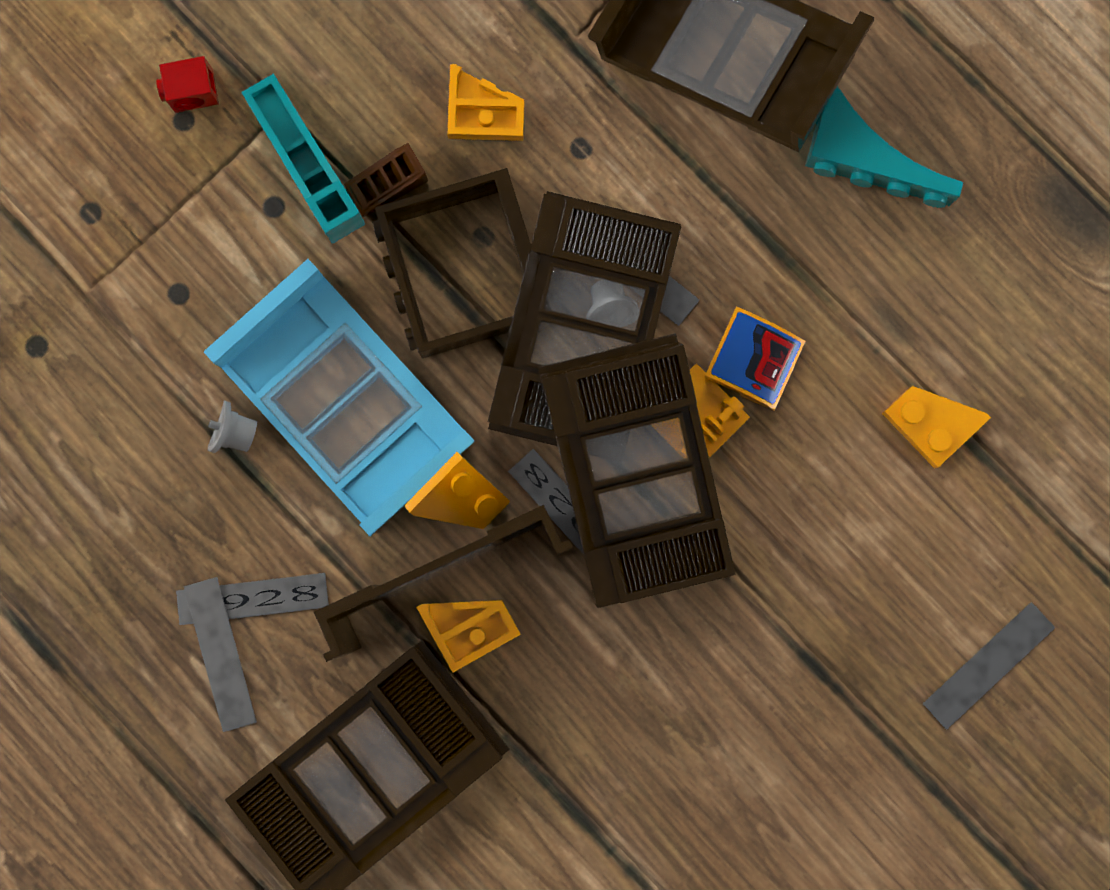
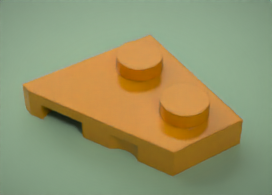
(482, 110)
(934, 423)
(458, 496)
(468, 629)

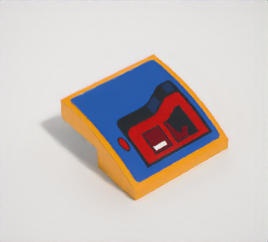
(755, 358)

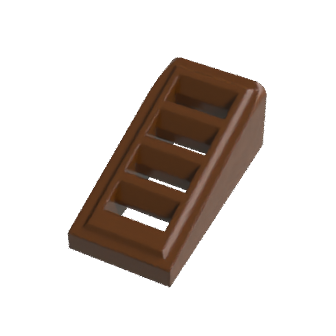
(378, 169)

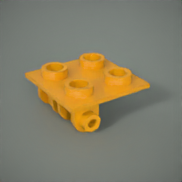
(717, 410)

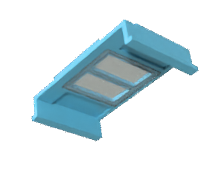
(339, 396)

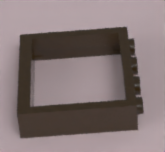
(430, 202)

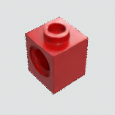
(187, 84)

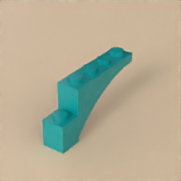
(852, 150)
(303, 159)

